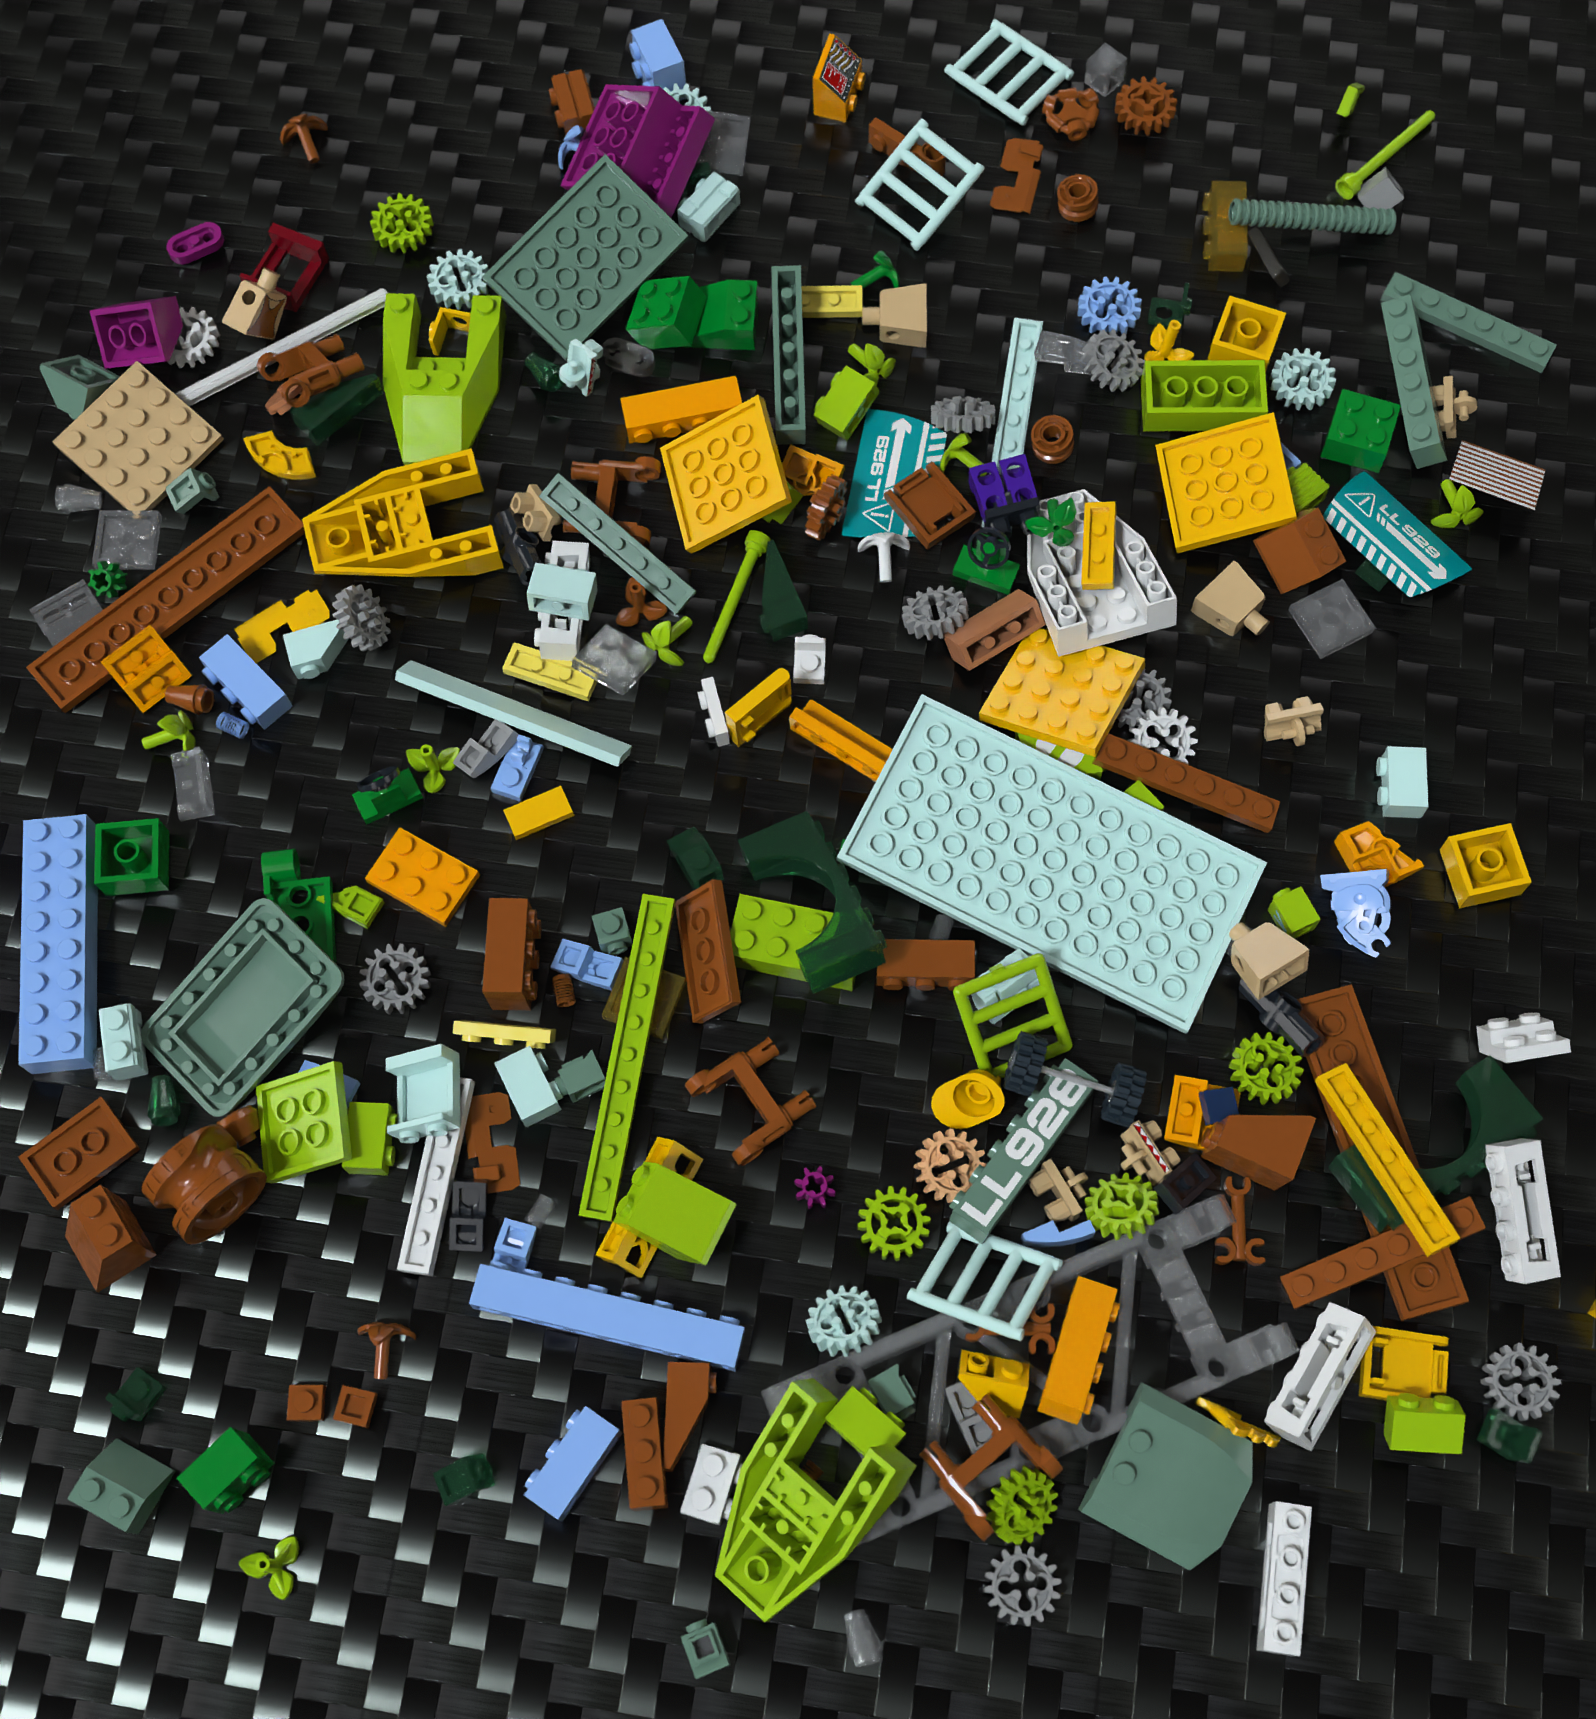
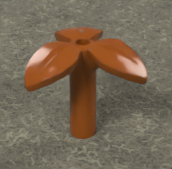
(301, 125)
(636, 595)
(380, 1336)

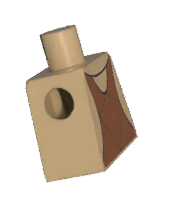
(257, 307)

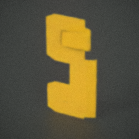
(304, 613)

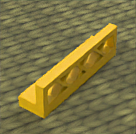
(618, 1240)

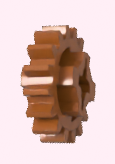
(1145, 105)

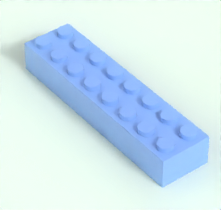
(58, 945)

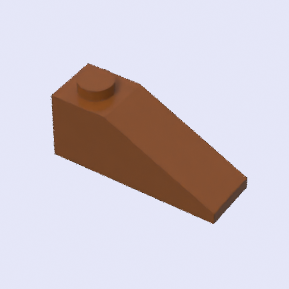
(686, 1402)

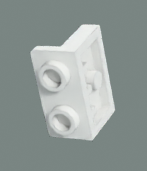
(712, 1485)

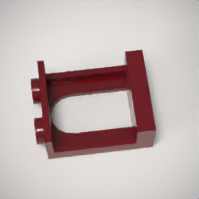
(300, 246)

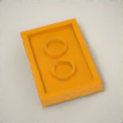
(422, 876)

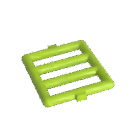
(997, 975)

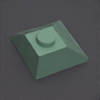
(76, 383)

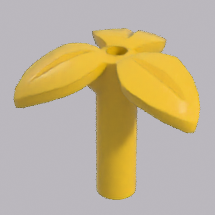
(1163, 342)

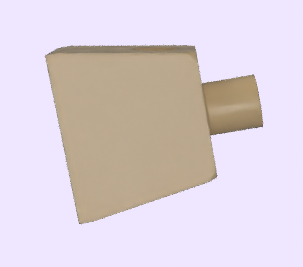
(900, 315)
(1232, 602)
(1266, 957)

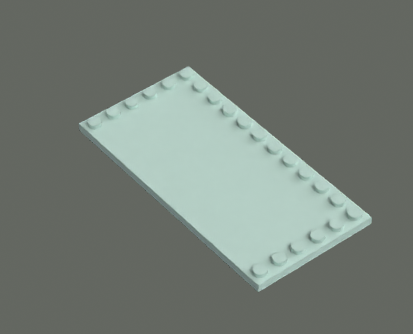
(1052, 862)

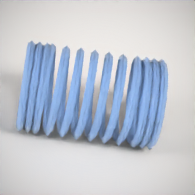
(225, 722)

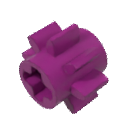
(818, 1179)

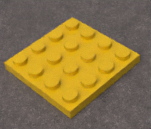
(725, 474)
(1226, 483)
(1064, 697)

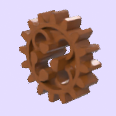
(826, 507)

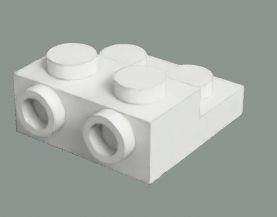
(1521, 1039)

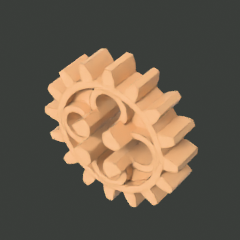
(932, 1157)

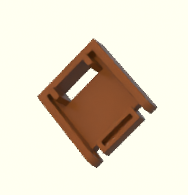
(926, 501)

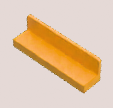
(840, 739)

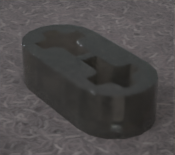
(628, 357)

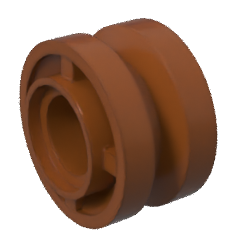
(1077, 197)
(1050, 427)

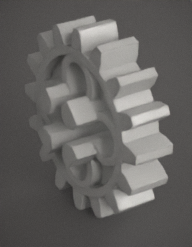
(1100, 353)
(976, 417)
(951, 609)
(373, 630)
(1150, 700)
(399, 961)
(1507, 1396)
(1034, 1568)

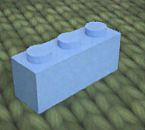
(244, 682)
(572, 1463)

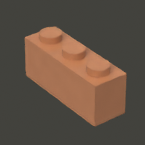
(994, 629)

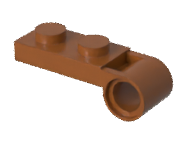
(887, 139)

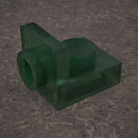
(136, 1396)
(464, 1478)

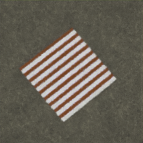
(1497, 475)

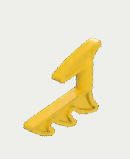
(1239, 1428)

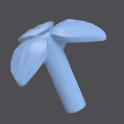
(571, 142)

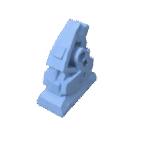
(1357, 902)

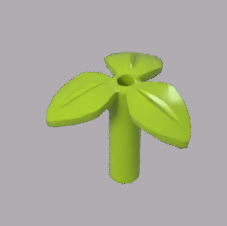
(873, 360)
(956, 450)
(1461, 504)
(663, 636)
(174, 728)
(425, 759)
(259, 1565)

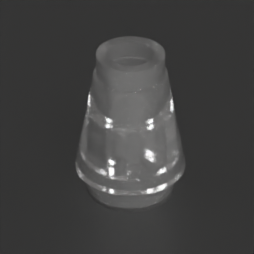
(75, 498)
(862, 1640)

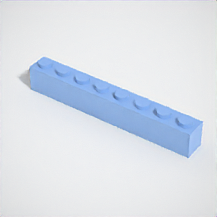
(606, 1316)

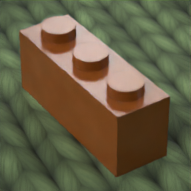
(926, 964)
(644, 1454)

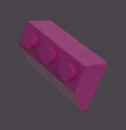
(137, 331)

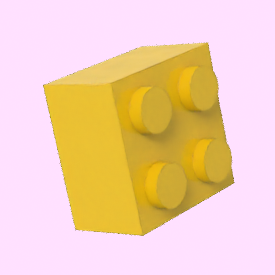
(1246, 332)
(1485, 865)

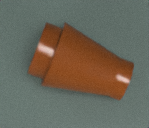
(191, 697)

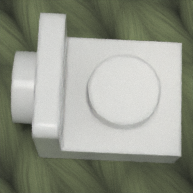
(809, 660)

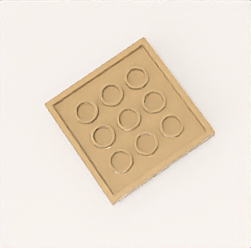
(137, 439)

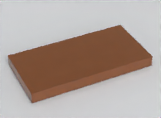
(707, 951)

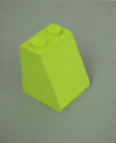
(674, 1213)

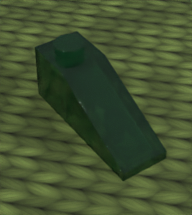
(335, 407)
(781, 605)

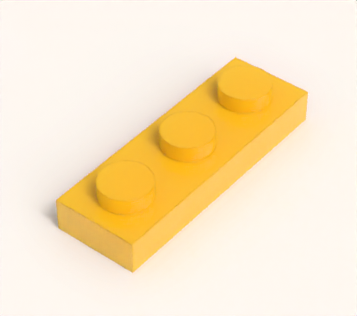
(1099, 545)

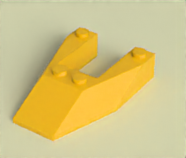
(386, 529)

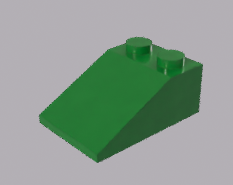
(728, 316)

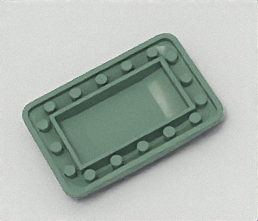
(242, 1007)

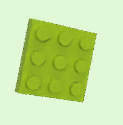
(303, 1122)

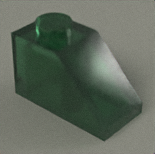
(695, 858)

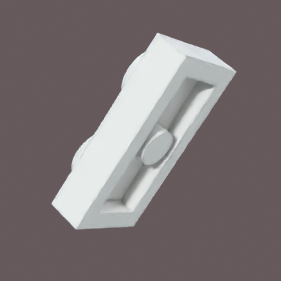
(716, 723)

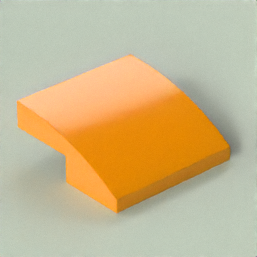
(146, 668)
(1185, 1115)

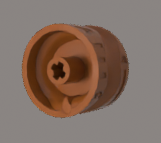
(205, 1182)

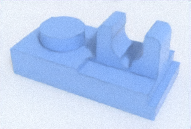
(517, 769)

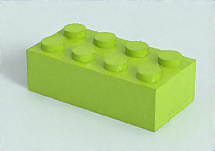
(1201, 393)
(771, 931)

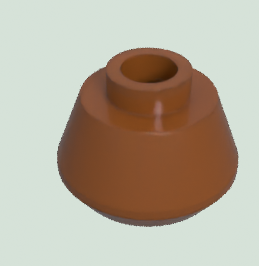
(242, 1124)

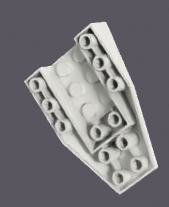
(1091, 618)

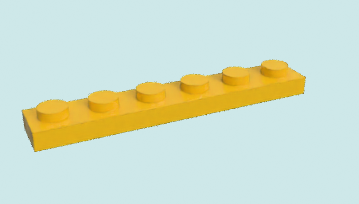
(1387, 1160)

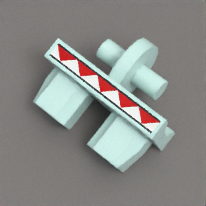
(581, 365)

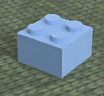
(656, 57)

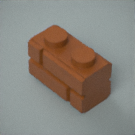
(573, 99)

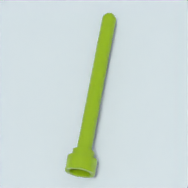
(1351, 183)
(756, 545)

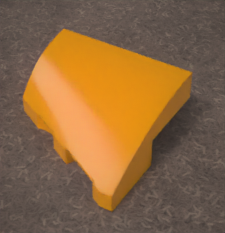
(808, 471)
(1367, 849)

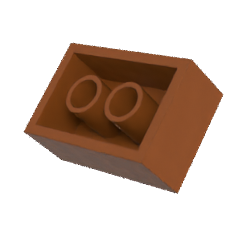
(511, 954)

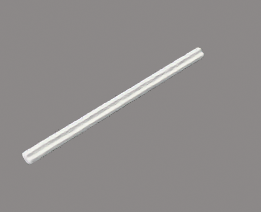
(312, 332)

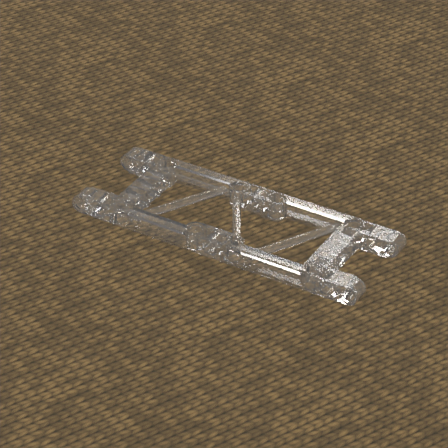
(1061, 1437)

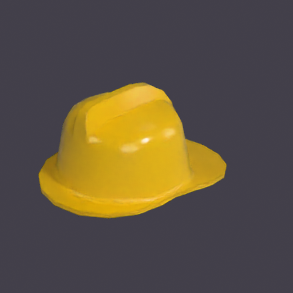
(968, 1099)

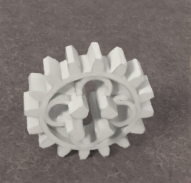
(1162, 723)

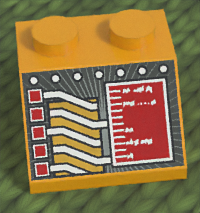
(837, 80)

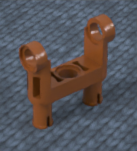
(319, 372)
(607, 475)
(743, 1068)
(956, 1477)

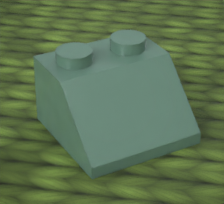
(122, 1486)

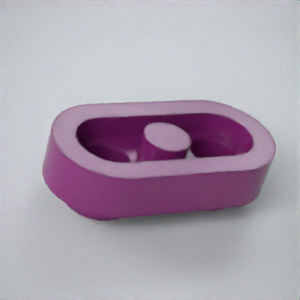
(195, 243)

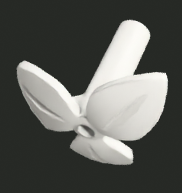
(883, 542)

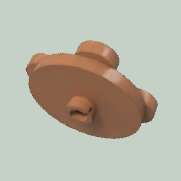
(278, 404)

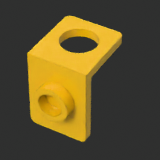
(443, 321)

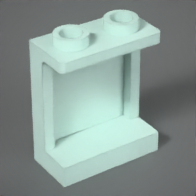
(426, 1093)

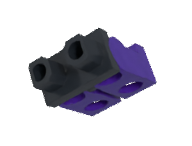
(1005, 495)

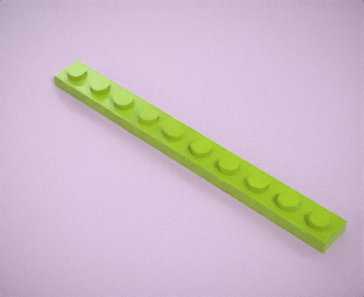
(627, 1058)

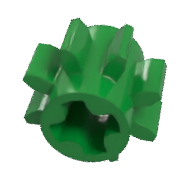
(107, 579)

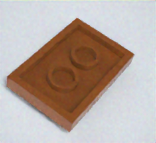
(79, 1153)

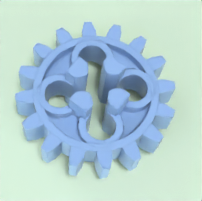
(1125, 304)

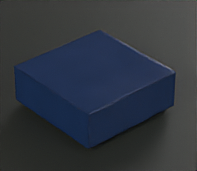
(1218, 1104)

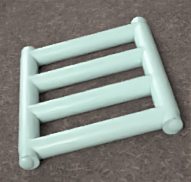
(998, 100)
(954, 193)
(983, 1317)

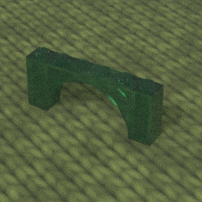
(849, 941)
(1497, 1115)

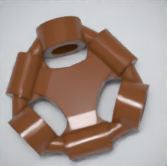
(1077, 118)

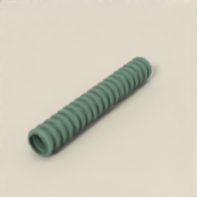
(1312, 216)

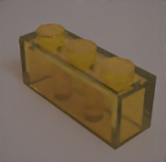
(1226, 243)

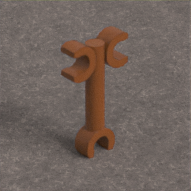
(1238, 1249)
(1039, 1330)

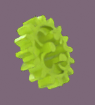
(385, 223)
(1274, 1051)
(1033, 1493)

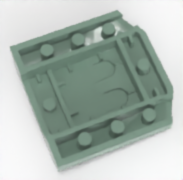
(1171, 1479)

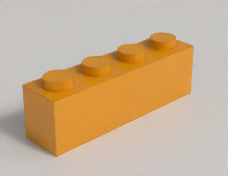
(678, 408)
(1078, 1350)

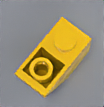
(999, 1377)

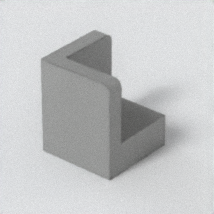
(1381, 191)

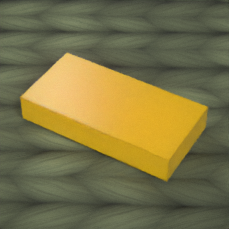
(538, 812)

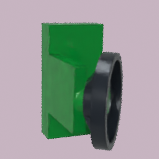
(988, 562)
(385, 793)

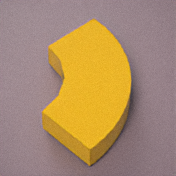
(278, 458)

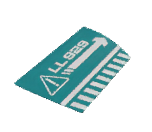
(888, 453)
(1392, 537)

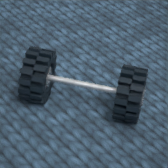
(1121, 1094)

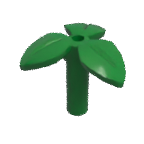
(885, 269)
(1059, 516)

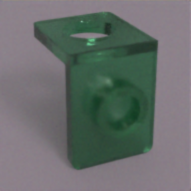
(1178, 308)

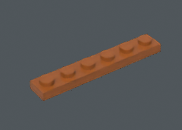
(1187, 783)
(1371, 1257)

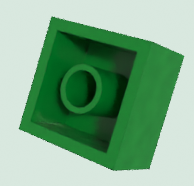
(666, 312)
(1360, 431)
(131, 857)
(226, 1471)

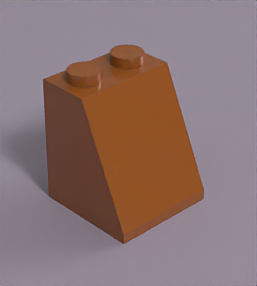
(1259, 1146)
(106, 1237)

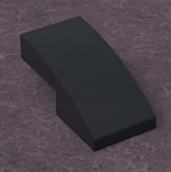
(468, 1214)

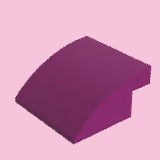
(646, 137)

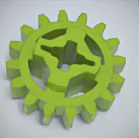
(1119, 1208)
(884, 1234)

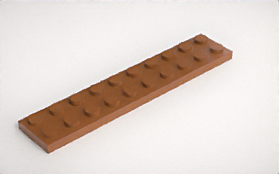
(169, 596)
(1425, 1282)

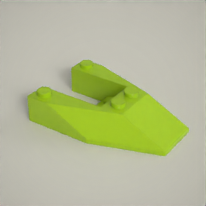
(439, 400)
(784, 1524)

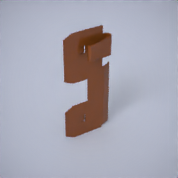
(1019, 157)
(484, 1112)

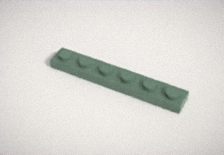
(1472, 323)
(617, 544)

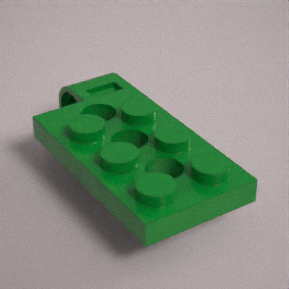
(283, 880)

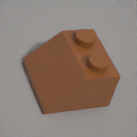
(1299, 550)

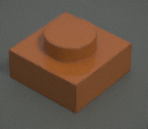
(306, 1403)
(355, 1406)

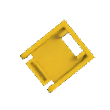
(759, 707)
(1407, 1365)

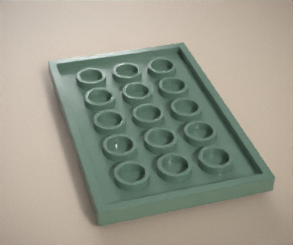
(585, 257)

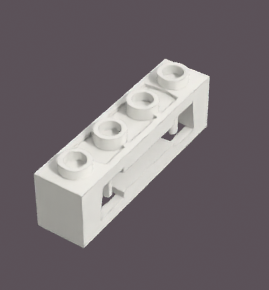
(553, 637)
(1522, 1210)
(1319, 1375)
(1284, 1579)

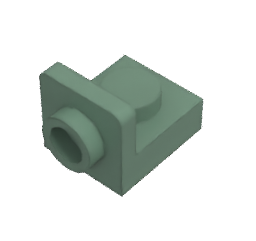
(190, 489)
(612, 931)

